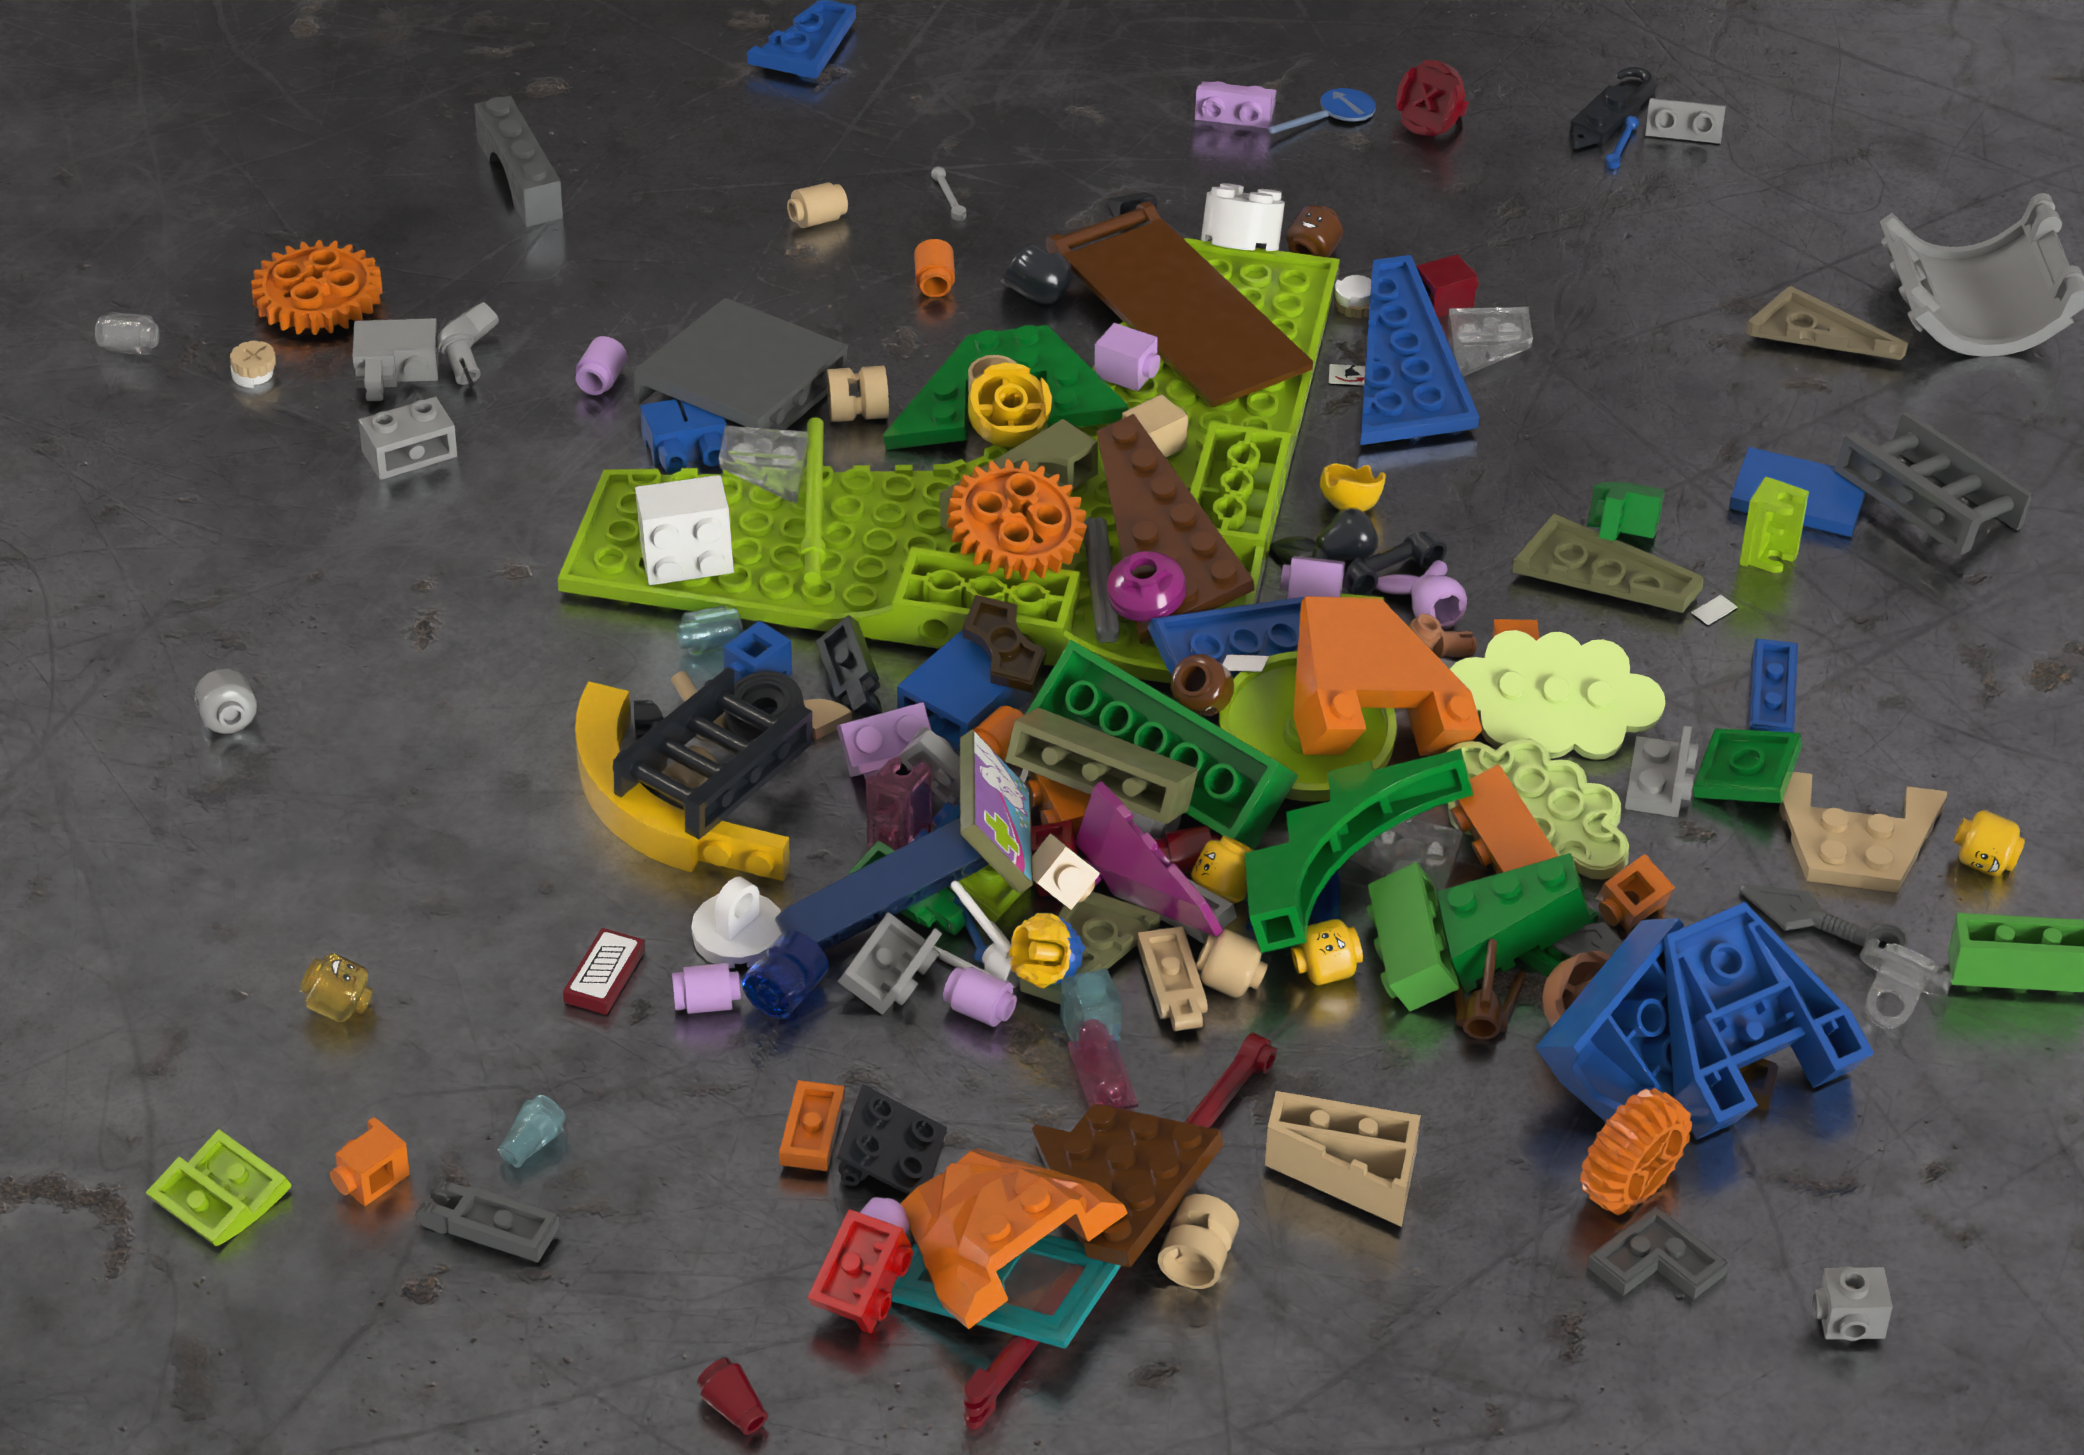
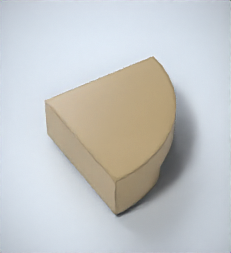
(826, 716)

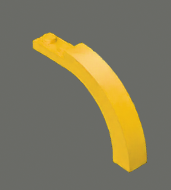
(648, 821)

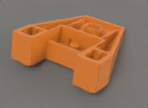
(1368, 657)

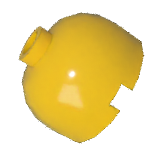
(1008, 404)

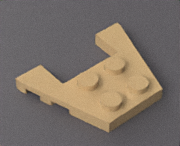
(1855, 846)

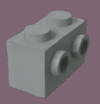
(408, 438)

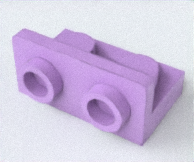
(1234, 104)
(879, 738)

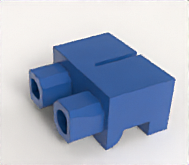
(681, 435)

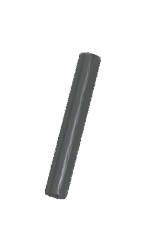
(1099, 568)

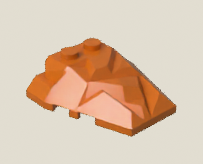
(989, 1214)

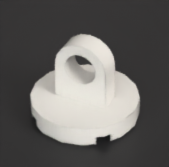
(735, 925)

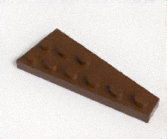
(1162, 516)

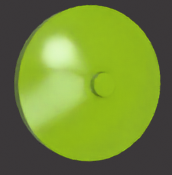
(1264, 719)

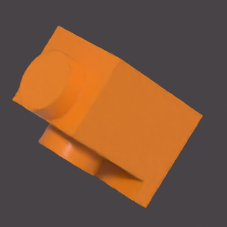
(1640, 883)
(370, 1163)

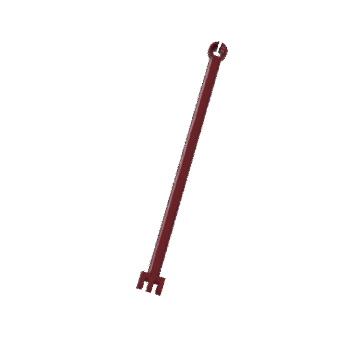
(982, 1389)

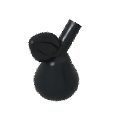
(1344, 540)

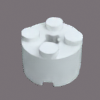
(1242, 218)

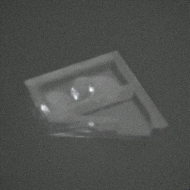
(766, 458)

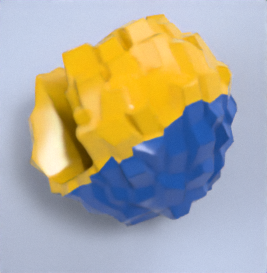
(1045, 950)

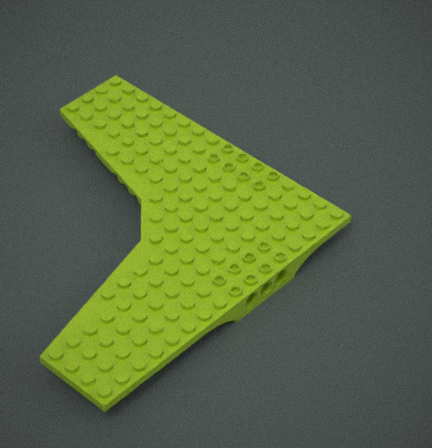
(897, 564)

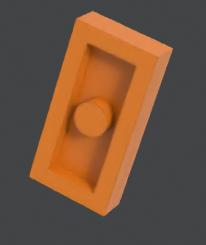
(812, 1125)

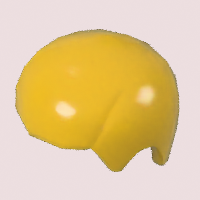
(1351, 487)

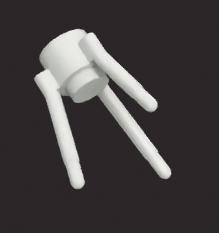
(996, 955)

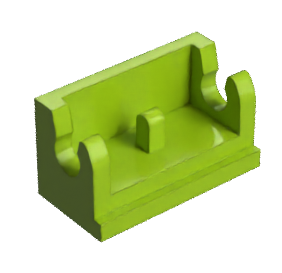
(1773, 525)

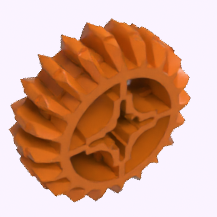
(1635, 1151)

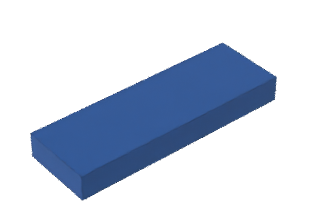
(1773, 686)

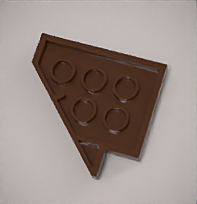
(1136, 1159)

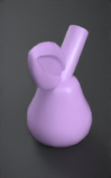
(1430, 593)

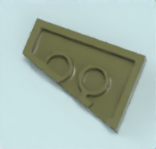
(1107, 931)

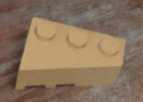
(1345, 1150)

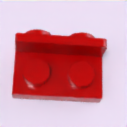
(862, 1270)

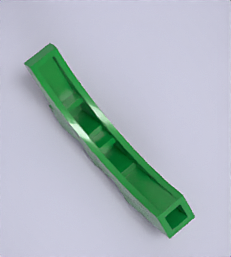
(1324, 836)

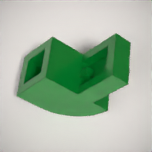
(1625, 509)

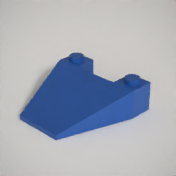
(1739, 999)

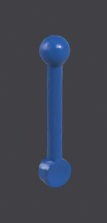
(1613, 160)
(972, 929)

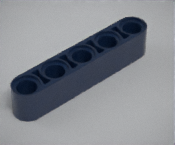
(883, 887)

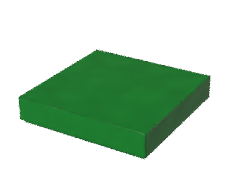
(1747, 765)

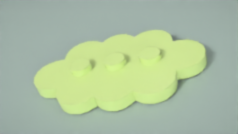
(1559, 693)
(1570, 812)

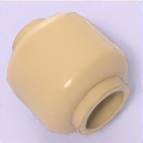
(1231, 963)

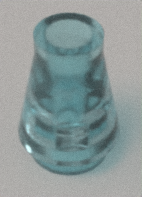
(533, 1128)

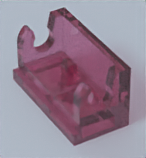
(898, 804)

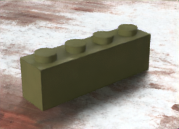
(1086, 756)

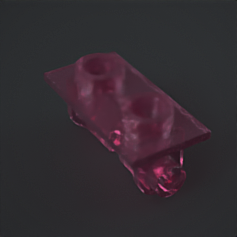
(1101, 1067)

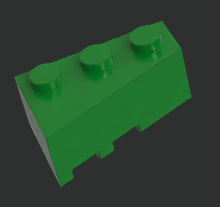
(1516, 909)

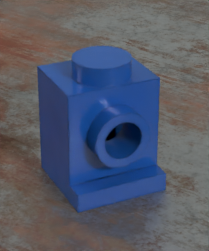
(750, 654)

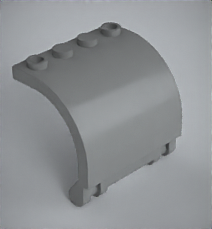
(1990, 293)

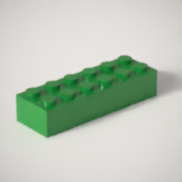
(1235, 783)

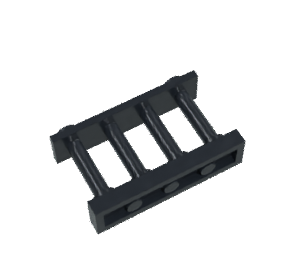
(727, 783)

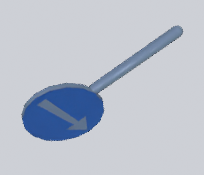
(1338, 103)

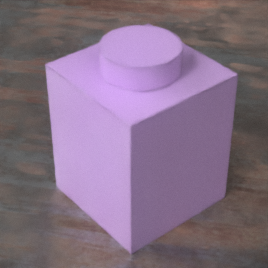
(1126, 357)
(1312, 577)

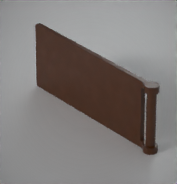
(1173, 293)

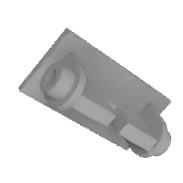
(1685, 120)

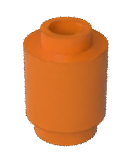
(934, 267)
(997, 729)

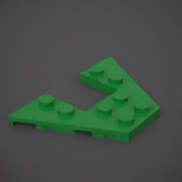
(941, 407)

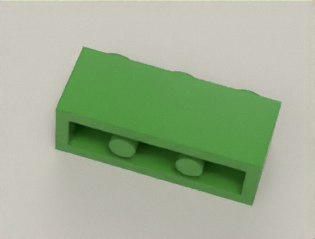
(1411, 937)
(2017, 952)

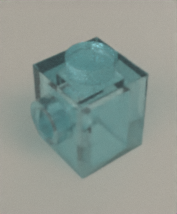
(1090, 997)

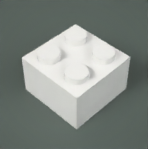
(684, 529)

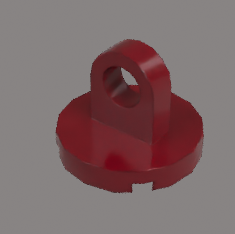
(1431, 98)

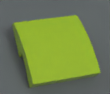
(219, 1189)

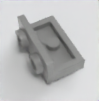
(887, 963)

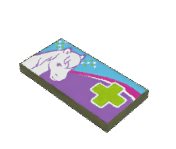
(995, 812)

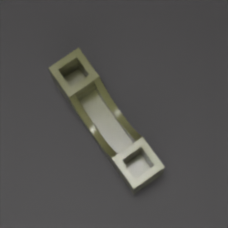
(1058, 448)

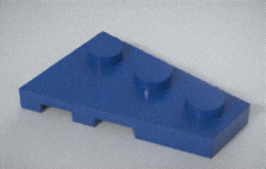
(808, 42)

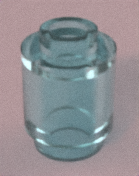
(708, 629)

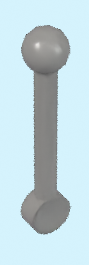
(958, 212)

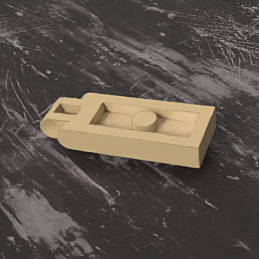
(1173, 977)

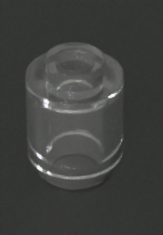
(127, 333)

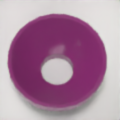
(1148, 597)

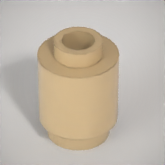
(817, 204)

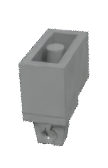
(394, 353)

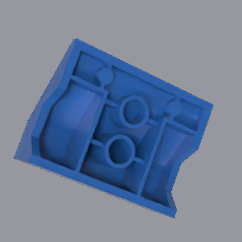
(1618, 1027)

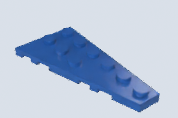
(1409, 366)

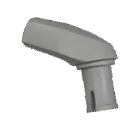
(459, 336)

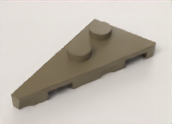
(1809, 321)

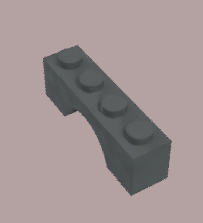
(530, 175)

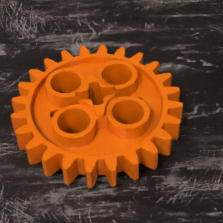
(316, 287)
(1016, 519)

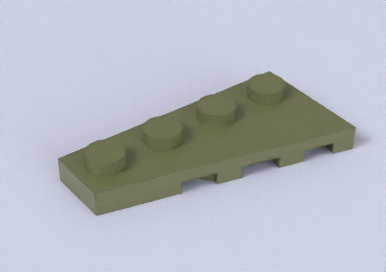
(1579, 558)

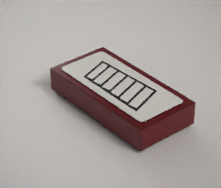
(604, 971)

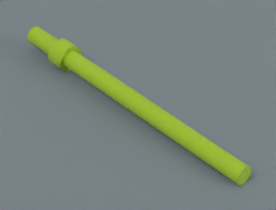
(813, 547)

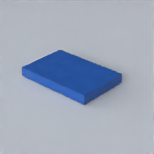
(1832, 499)

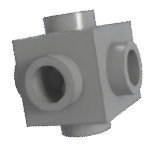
(1853, 1303)

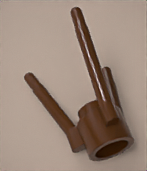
(1483, 1013)

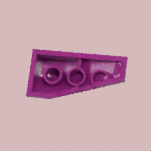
(1135, 865)

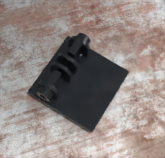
(889, 1143)

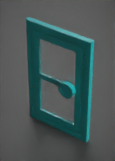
(1047, 1289)

